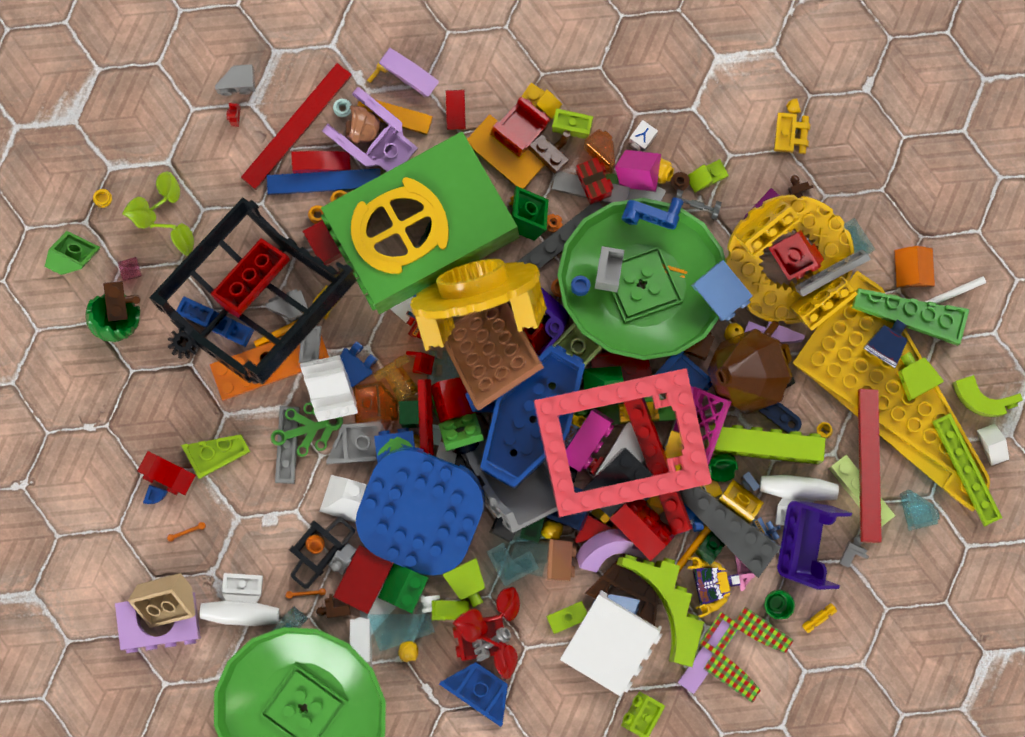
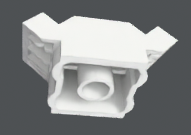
(329, 388)

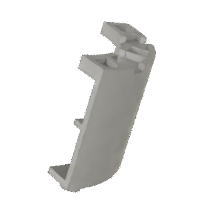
(517, 506)

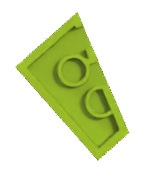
(215, 454)

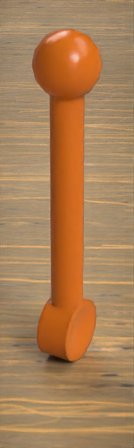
(201, 526)
(289, 594)

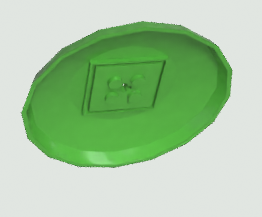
(639, 321)
(295, 667)

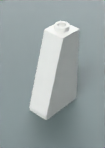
(628, 440)

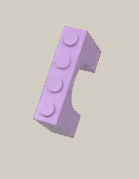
(133, 635)

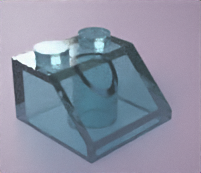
(918, 511)

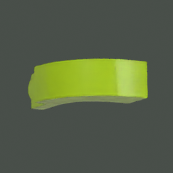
(975, 401)

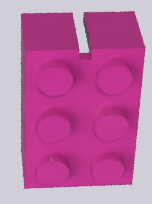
(588, 439)

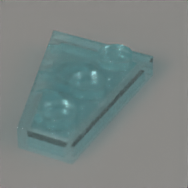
(395, 629)

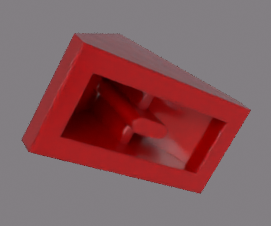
(590, 529)

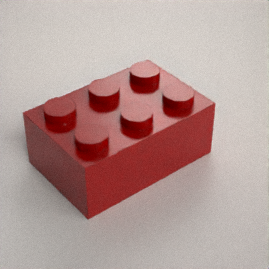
(643, 527)

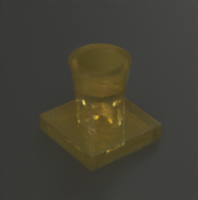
(398, 379)

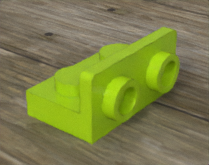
(642, 715)

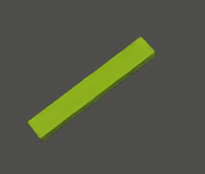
(967, 469)

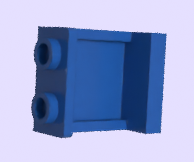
(697, 376)

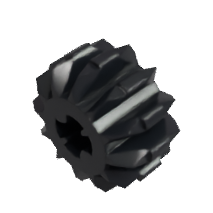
(178, 348)

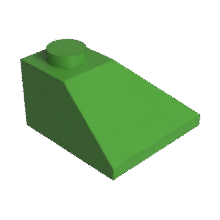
(70, 253)

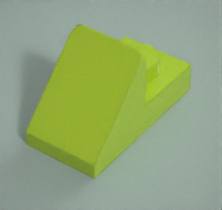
(707, 175)

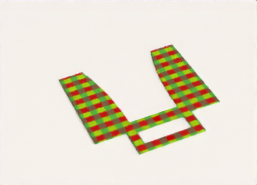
(728, 671)

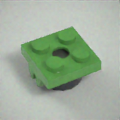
(461, 434)

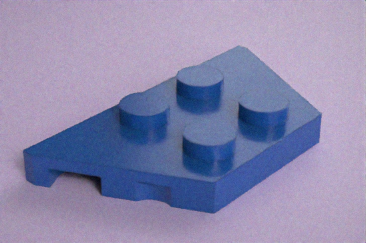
(479, 690)

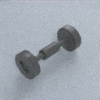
(700, 205)

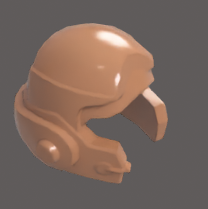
(363, 126)

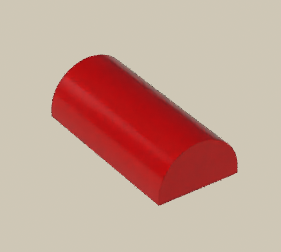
(250, 277)

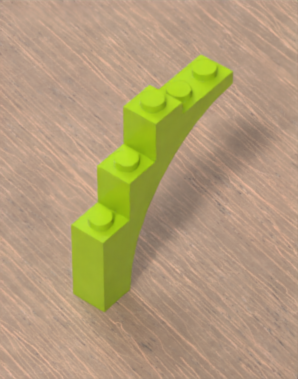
(684, 630)

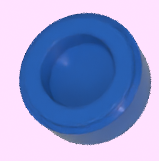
(580, 285)

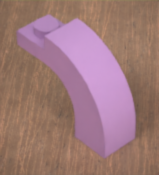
(604, 545)

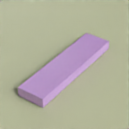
(696, 674)

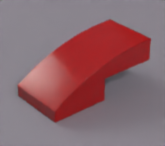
(455, 109)

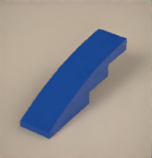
(204, 315)

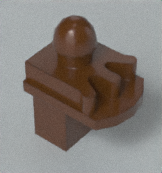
(797, 188)
(332, 611)

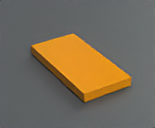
(515, 169)

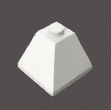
(343, 498)

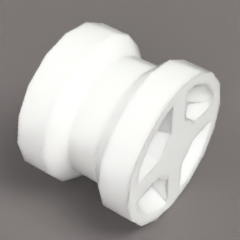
(427, 603)

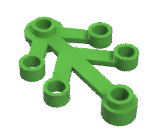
(310, 427)

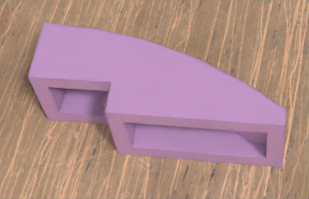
(408, 72)
(783, 334)

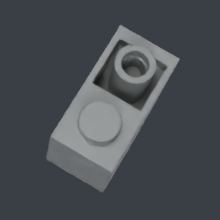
(238, 79)
(284, 309)

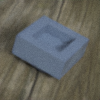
(749, 482)

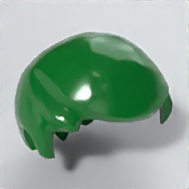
(111, 331)

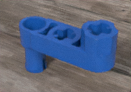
(635, 210)

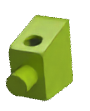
(918, 376)
(467, 582)

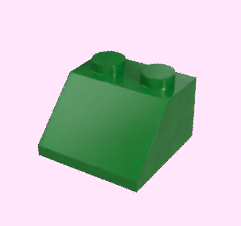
(403, 588)

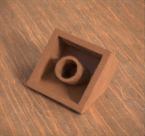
(560, 560)

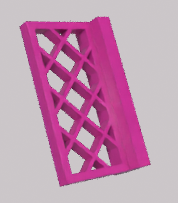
(698, 396)

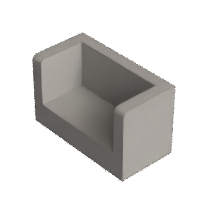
(609, 269)

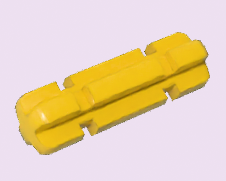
(819, 618)

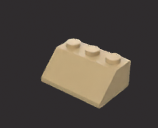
(163, 600)

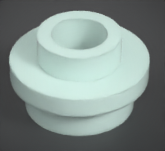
(342, 102)

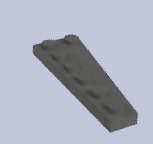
(735, 532)

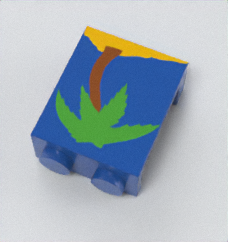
(389, 442)

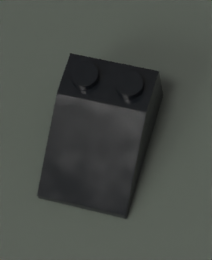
(619, 469)

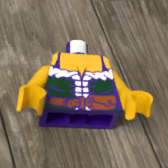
(712, 584)

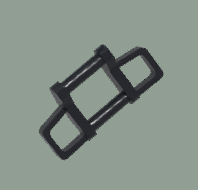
(327, 558)

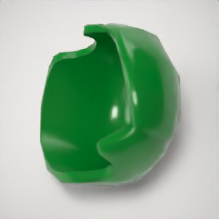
(722, 467)
(779, 604)

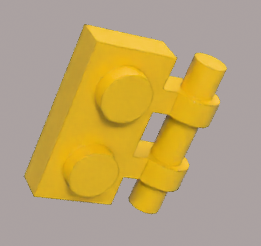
(785, 133)

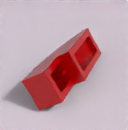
(320, 161)

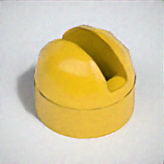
(793, 106)
(826, 426)

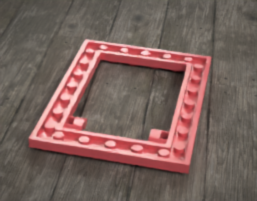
(693, 458)

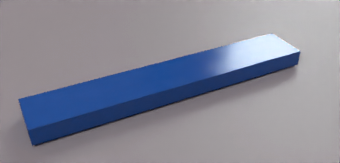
(319, 181)

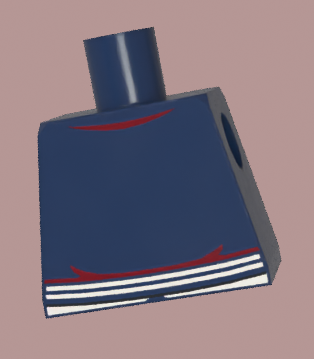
(888, 343)

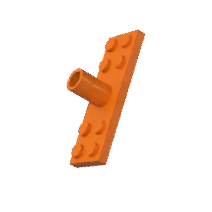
(232, 385)

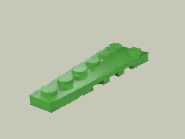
(924, 317)

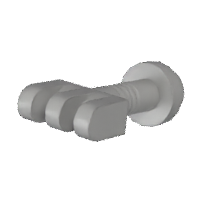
(482, 646)

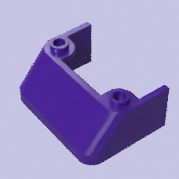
(557, 319)
(802, 543)

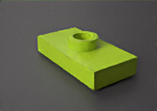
(567, 617)

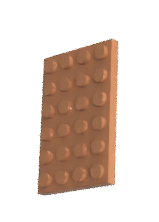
(491, 353)

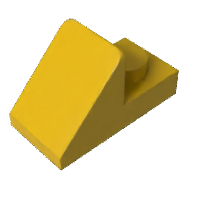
(542, 100)

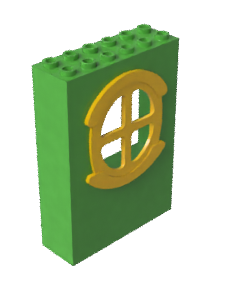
(464, 214)

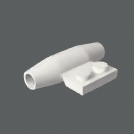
(796, 489)
(240, 603)

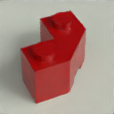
(166, 473)

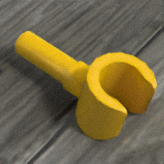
(379, 68)

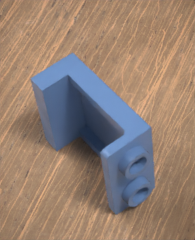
(722, 291)

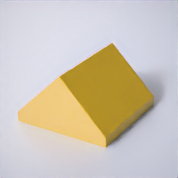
(741, 501)

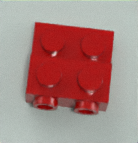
(796, 255)

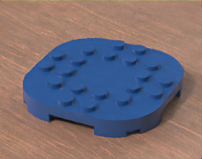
(420, 511)

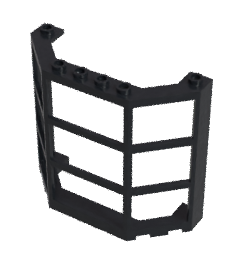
(340, 281)

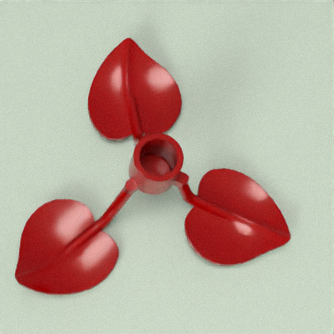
(473, 627)

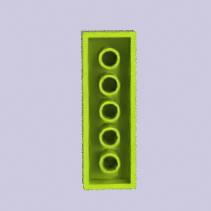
(770, 444)

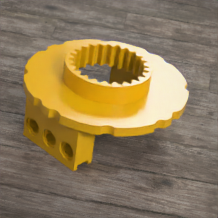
(766, 224)
(474, 289)

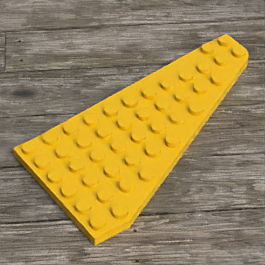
(842, 367)

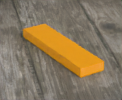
(410, 119)

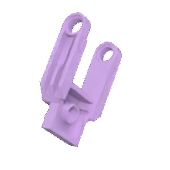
(388, 149)

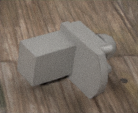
(851, 550)
(342, 559)

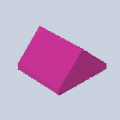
(638, 170)

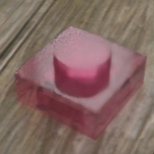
(129, 269)

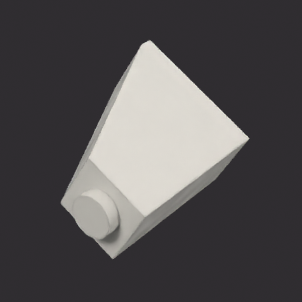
(361, 638)

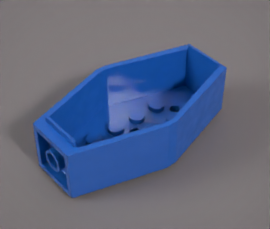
(511, 415)

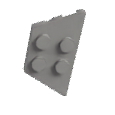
(355, 443)

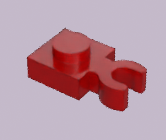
(233, 114)

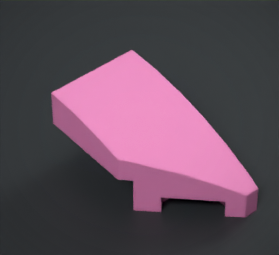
(744, 573)

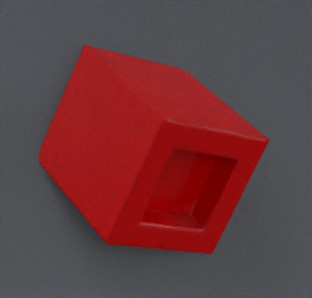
(423, 362)

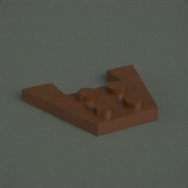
(630, 583)

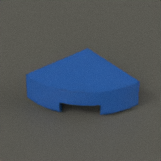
(154, 495)

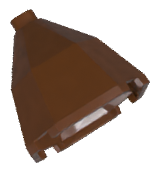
(750, 371)

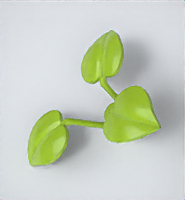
(143, 216)

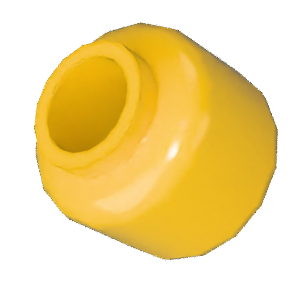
(665, 171)

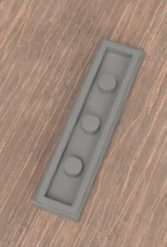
(571, 184)
(832, 272)
(287, 452)

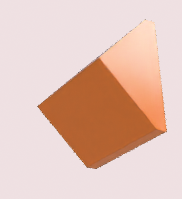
(914, 267)

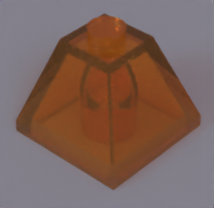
(601, 146)
(375, 403)

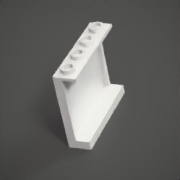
(611, 644)

